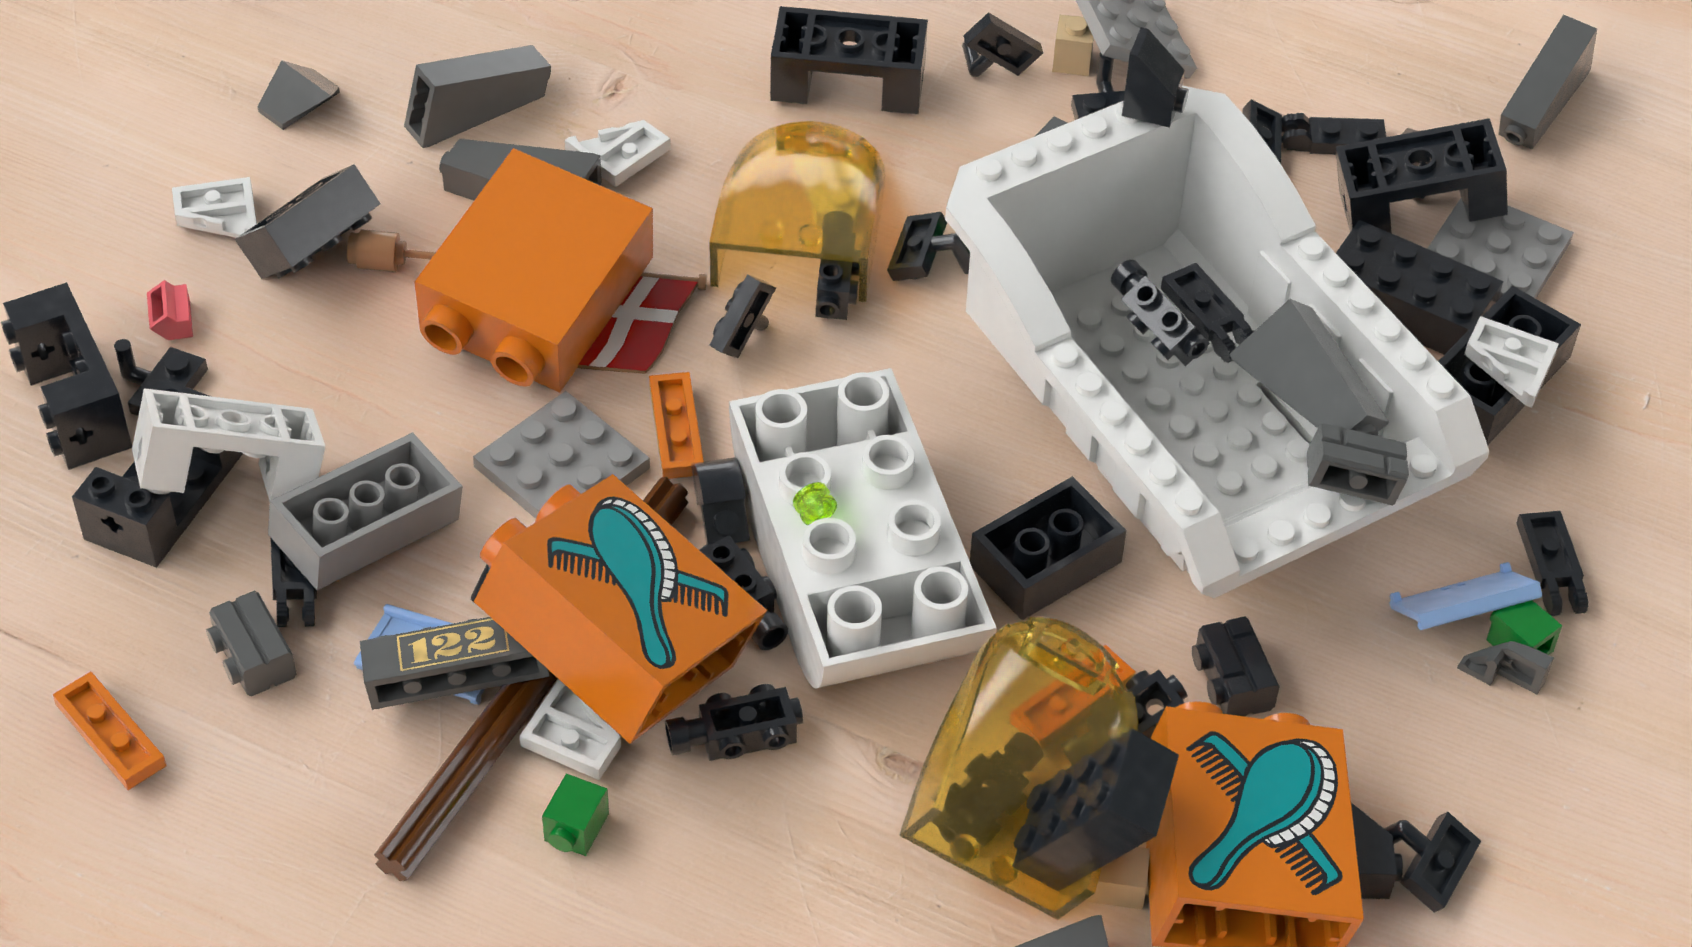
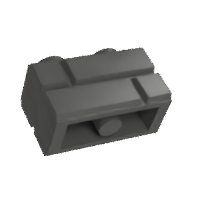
(1357, 464)
(251, 643)

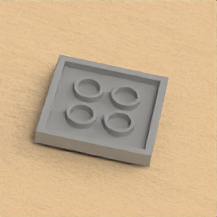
(1118, 24)
(1508, 247)
(558, 448)

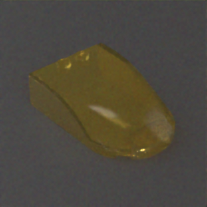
(802, 195)
(1021, 715)

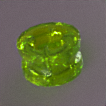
(814, 502)

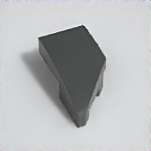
(1510, 660)

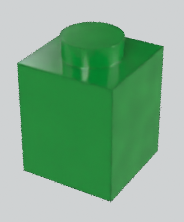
(1526, 625)
(575, 815)

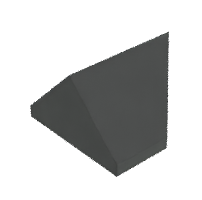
(294, 93)

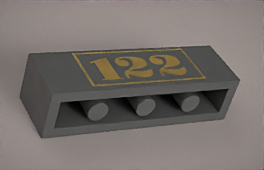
(444, 662)

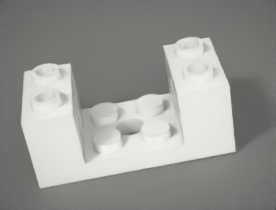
(175, 422)

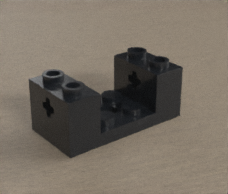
(884, 49)
(1456, 158)
(81, 408)
(140, 522)

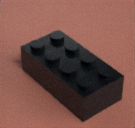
(1421, 287)
(1516, 309)
(1095, 810)

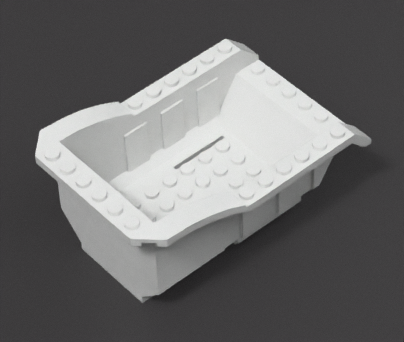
(1201, 446)

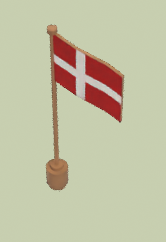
(628, 341)

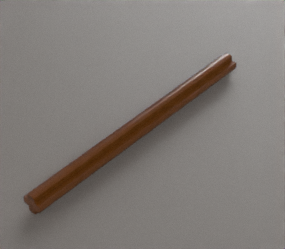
(483, 744)

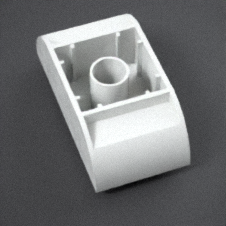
(887, 571)

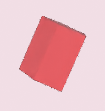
(170, 311)

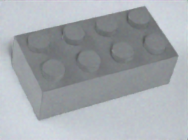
(364, 510)

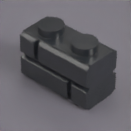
(1235, 668)

